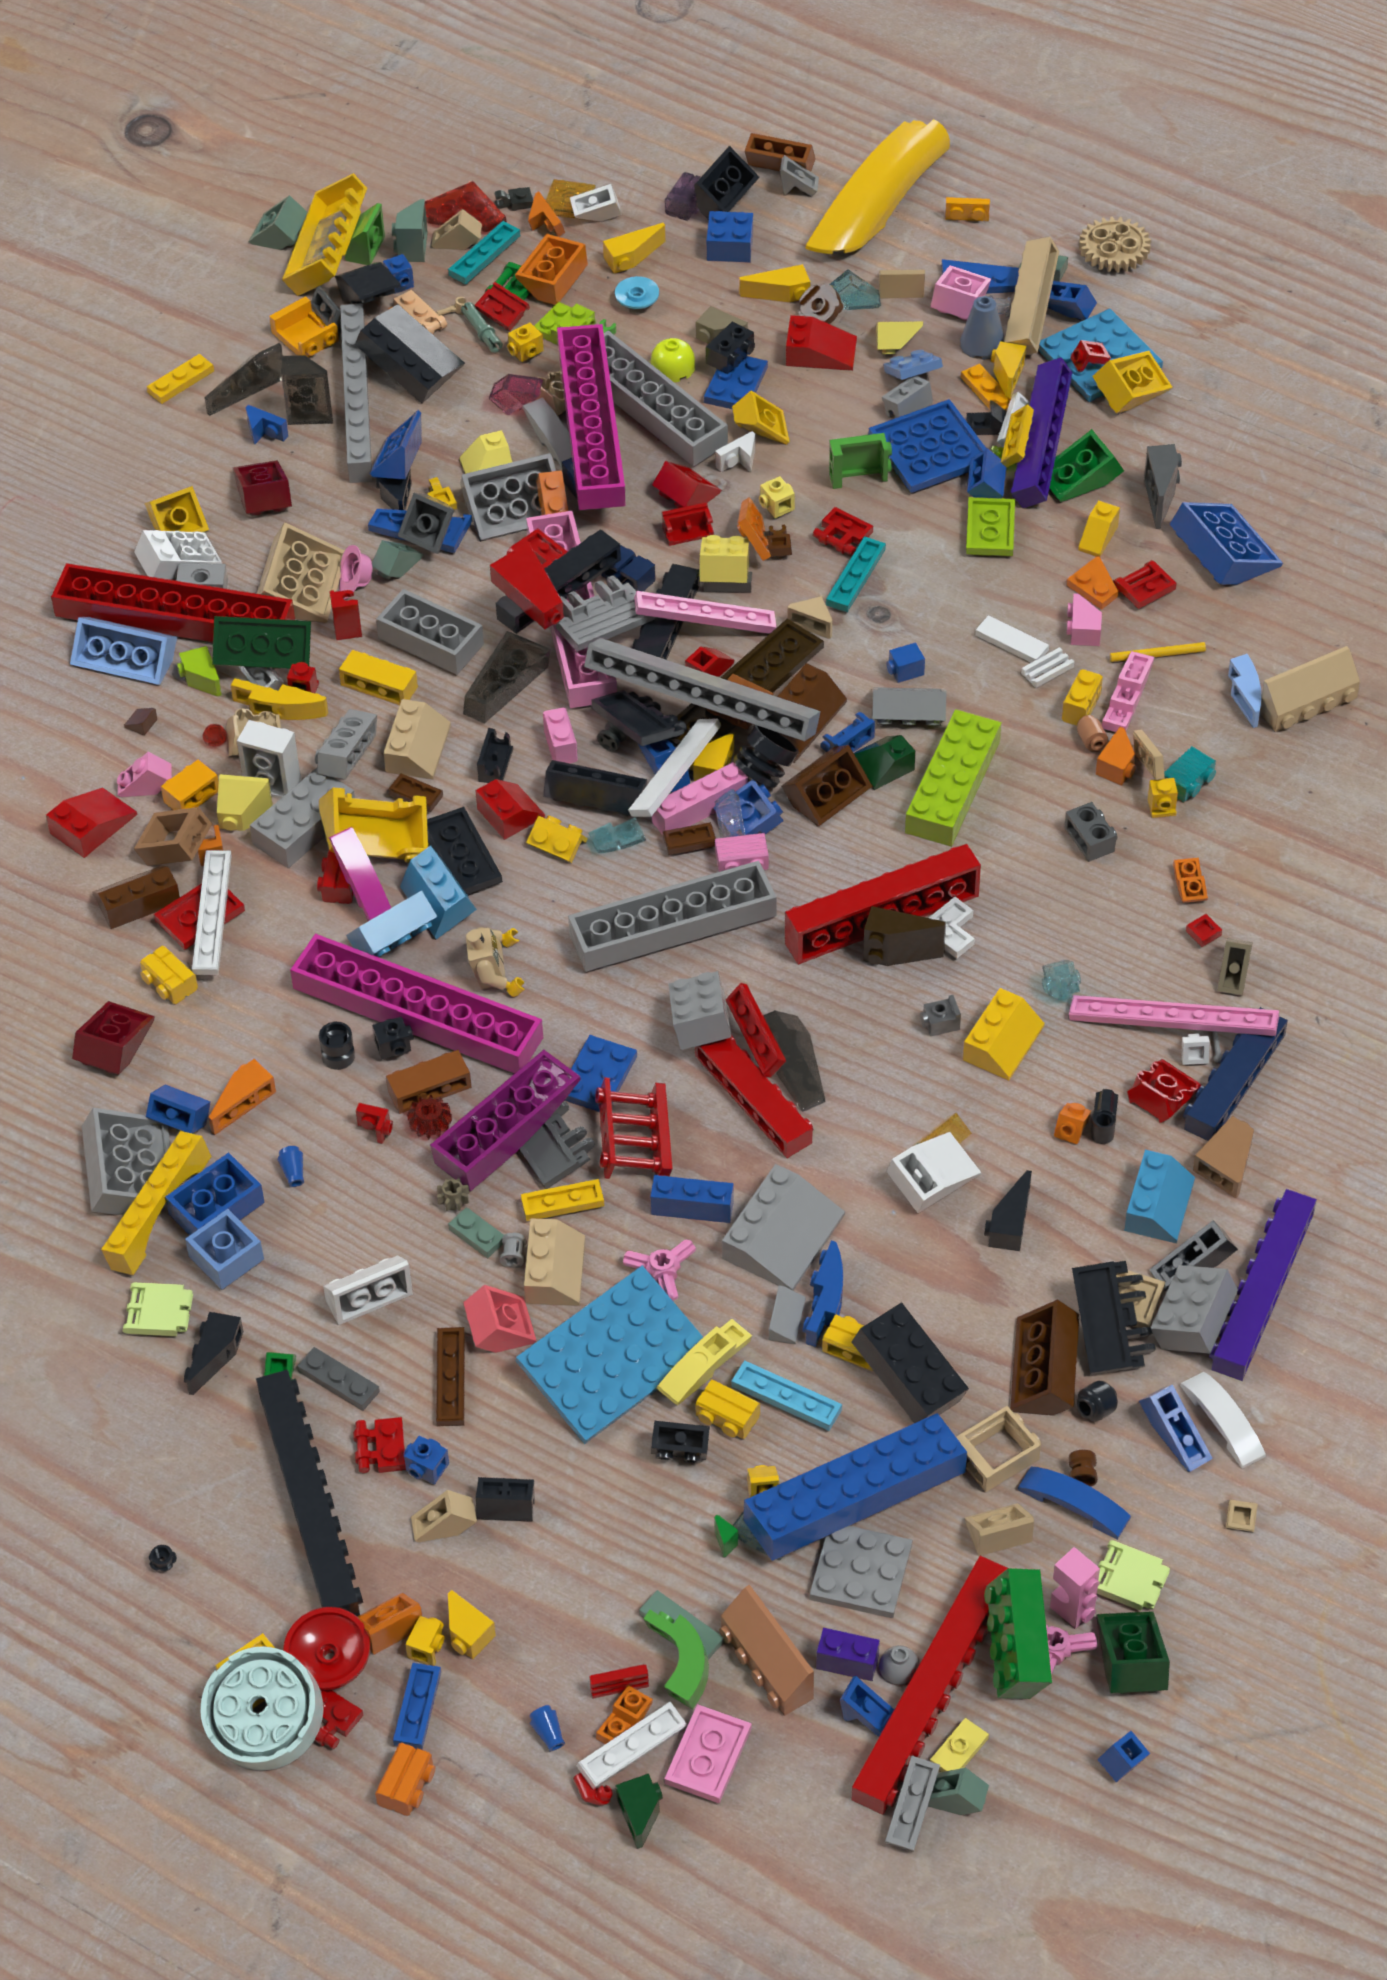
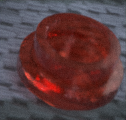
(214, 735)

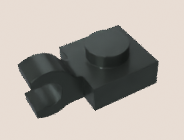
(516, 198)

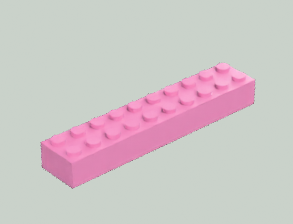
(579, 682)

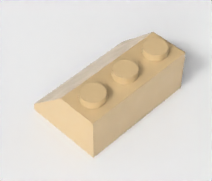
(416, 740)
(553, 1263)

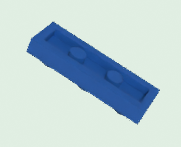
(417, 1705)

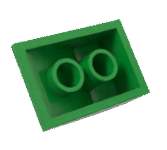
(1083, 468)

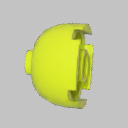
(673, 359)

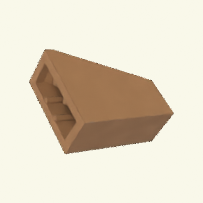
(1226, 1156)

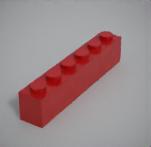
(756, 1095)

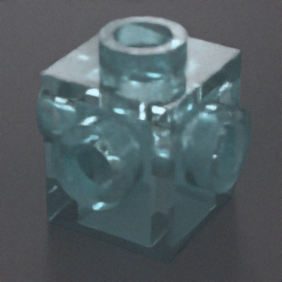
(1061, 979)

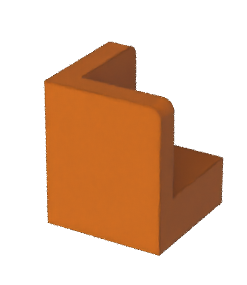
(210, 844)

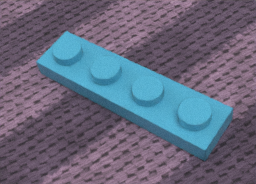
(786, 1395)

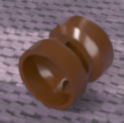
(1083, 1466)

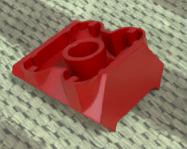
(1162, 1090)

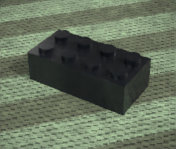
(909, 1364)

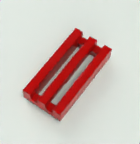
(618, 1680)

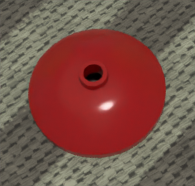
(327, 1632)

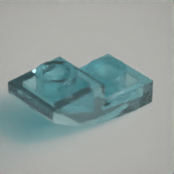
(617, 838)

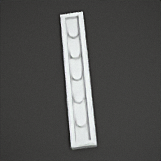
(674, 768)
(211, 913)

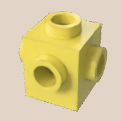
(777, 497)

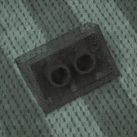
(305, 391)

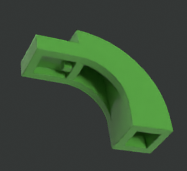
(693, 1666)

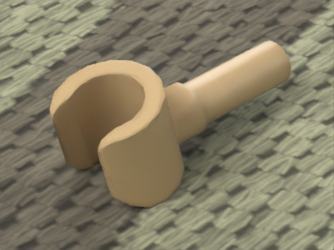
(459, 302)

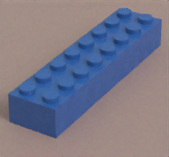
(854, 1486)

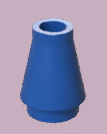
(291, 1162)
(547, 1726)

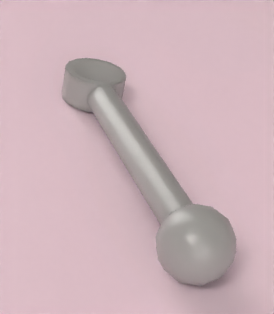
(1217, 1058)

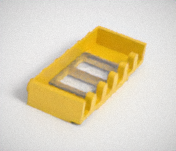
(325, 234)

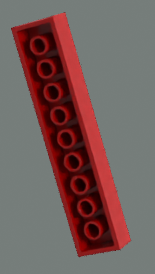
(157, 603)

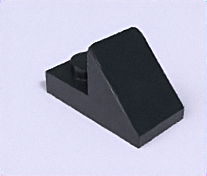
(987, 422)

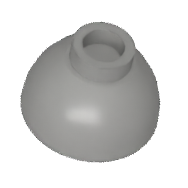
(898, 1665)

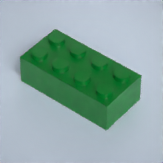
(1018, 1634)

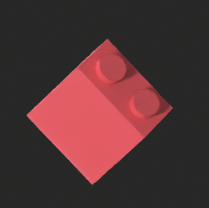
(498, 1320)

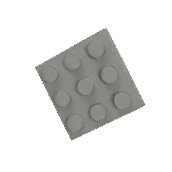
(861, 1570)

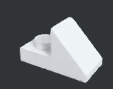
(738, 451)

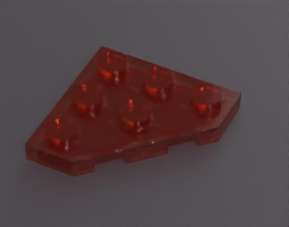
(466, 197)

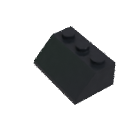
(724, 183)

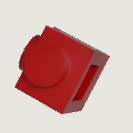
(304, 675)

